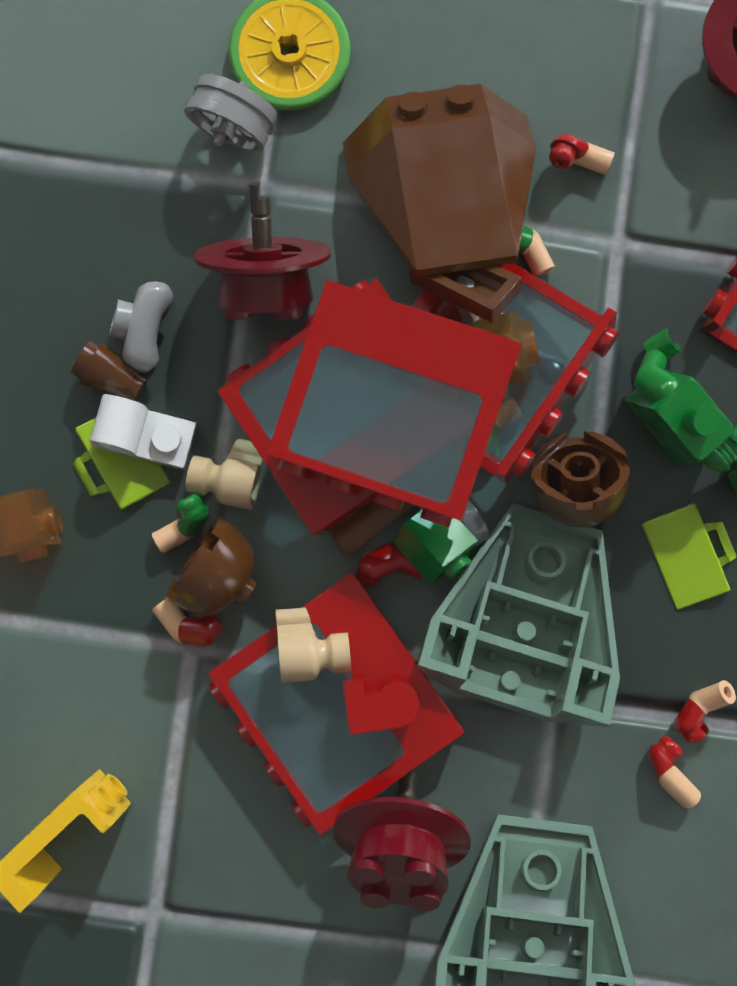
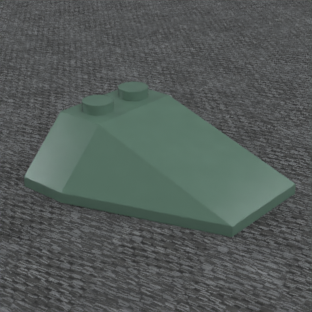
(531, 623)
(536, 913)

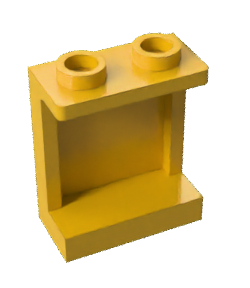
(29, 867)

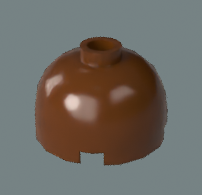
(580, 478)
(215, 572)

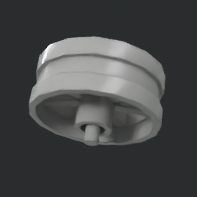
(230, 112)

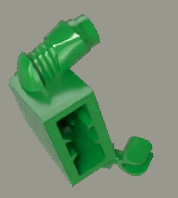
(680, 410)

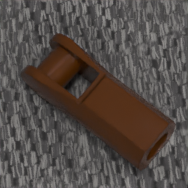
(365, 525)

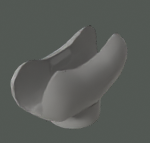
(139, 324)

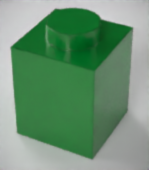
(436, 548)

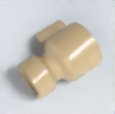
(233, 481)
(302, 653)

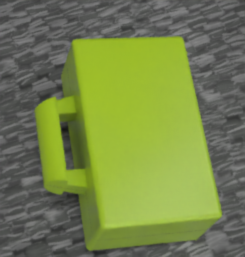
(124, 476)
(688, 556)

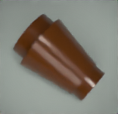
(108, 372)

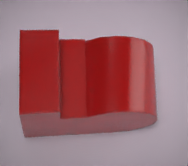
(379, 708)

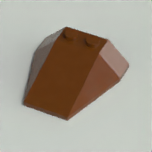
(445, 176)

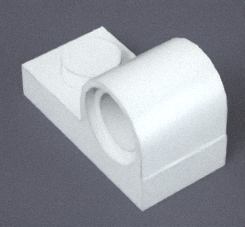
(137, 432)

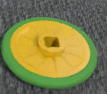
(293, 79)

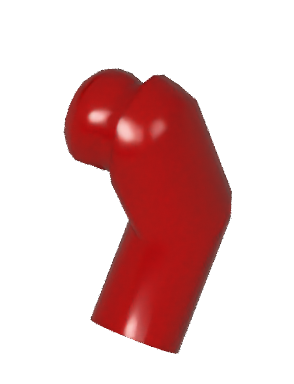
(383, 562)

